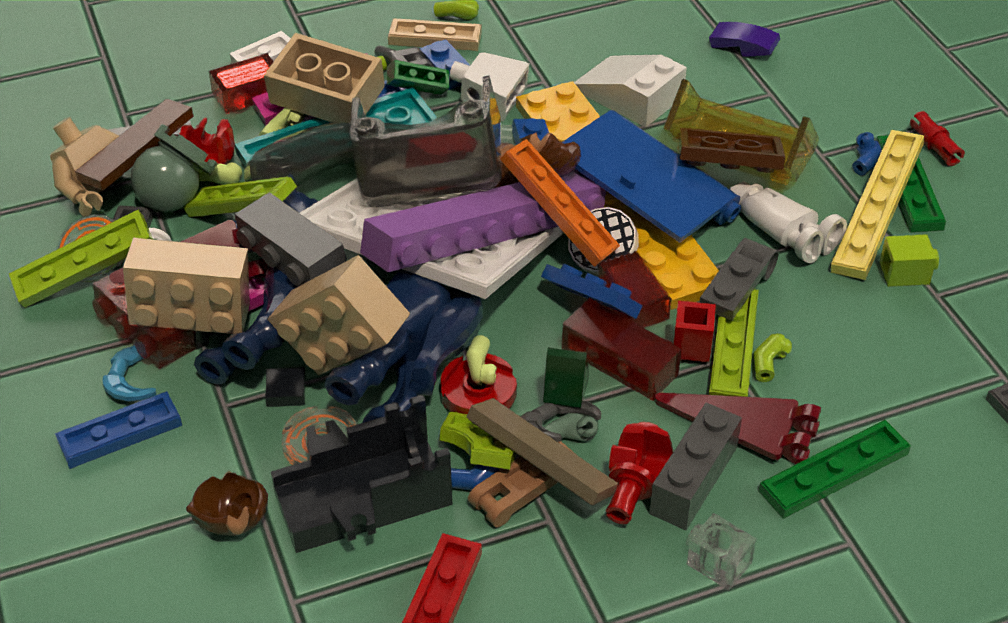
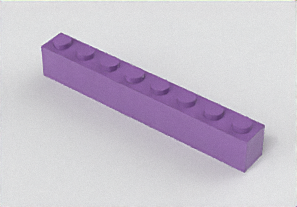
(464, 223)

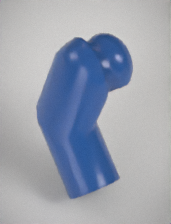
(869, 153)

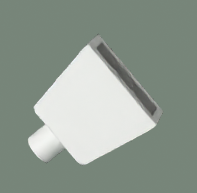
(506, 75)

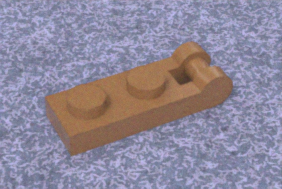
(517, 485)

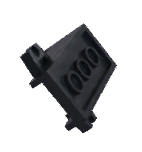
(363, 479)

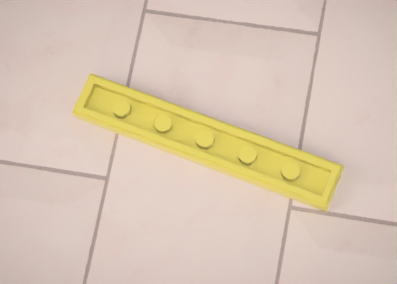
(877, 205)

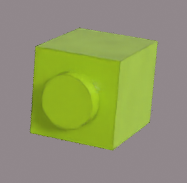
(908, 260)

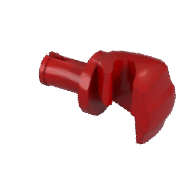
(218, 146)
(635, 466)

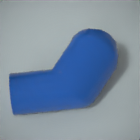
(469, 479)

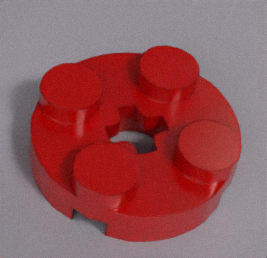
(460, 396)

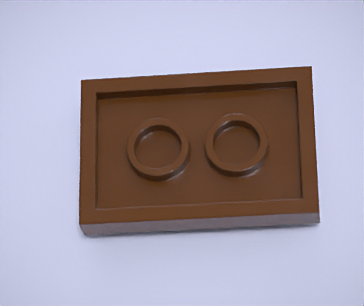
(731, 149)

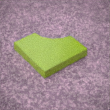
(476, 442)

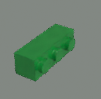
(418, 76)

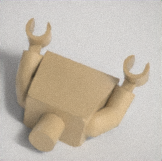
(77, 150)

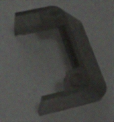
(428, 159)

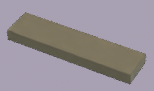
(542, 451)

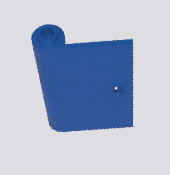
(651, 177)

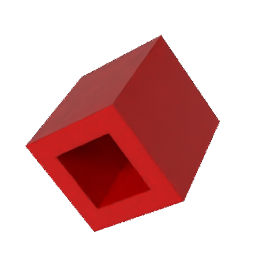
(694, 330)

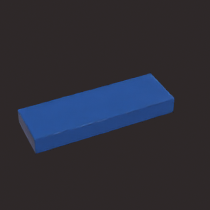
(118, 429)

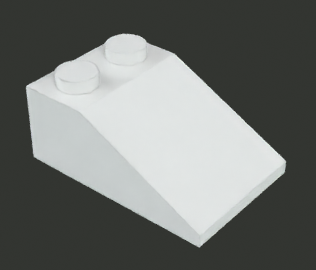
(634, 85)

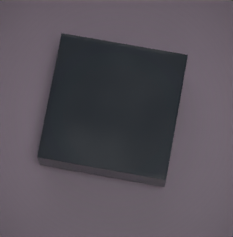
(285, 386)

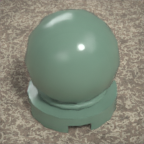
(169, 173)

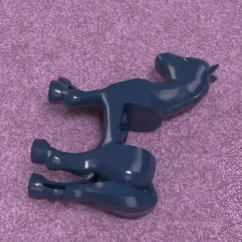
(436, 330)

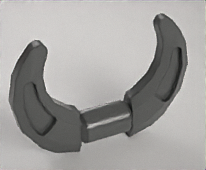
(547, 410)

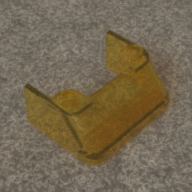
(697, 113)

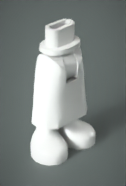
(790, 221)

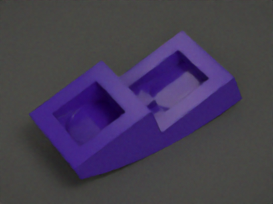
(750, 38)

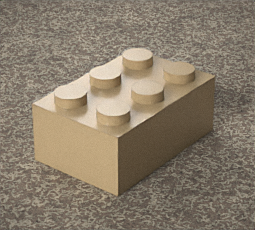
(323, 79)
(187, 286)
(339, 316)

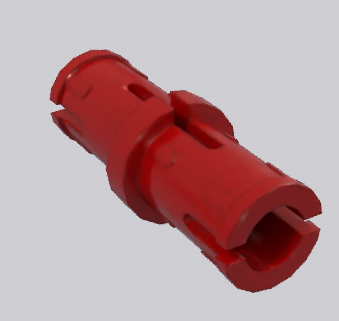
(937, 138)

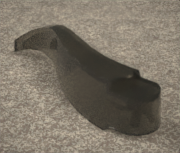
(316, 150)

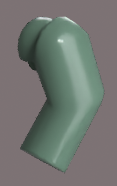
(574, 427)

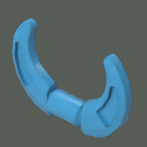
(115, 383)

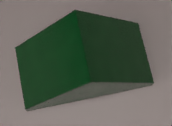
(565, 377)

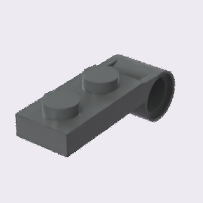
(739, 277)

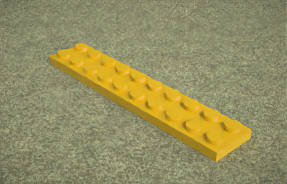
(679, 267)

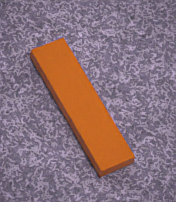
(560, 202)

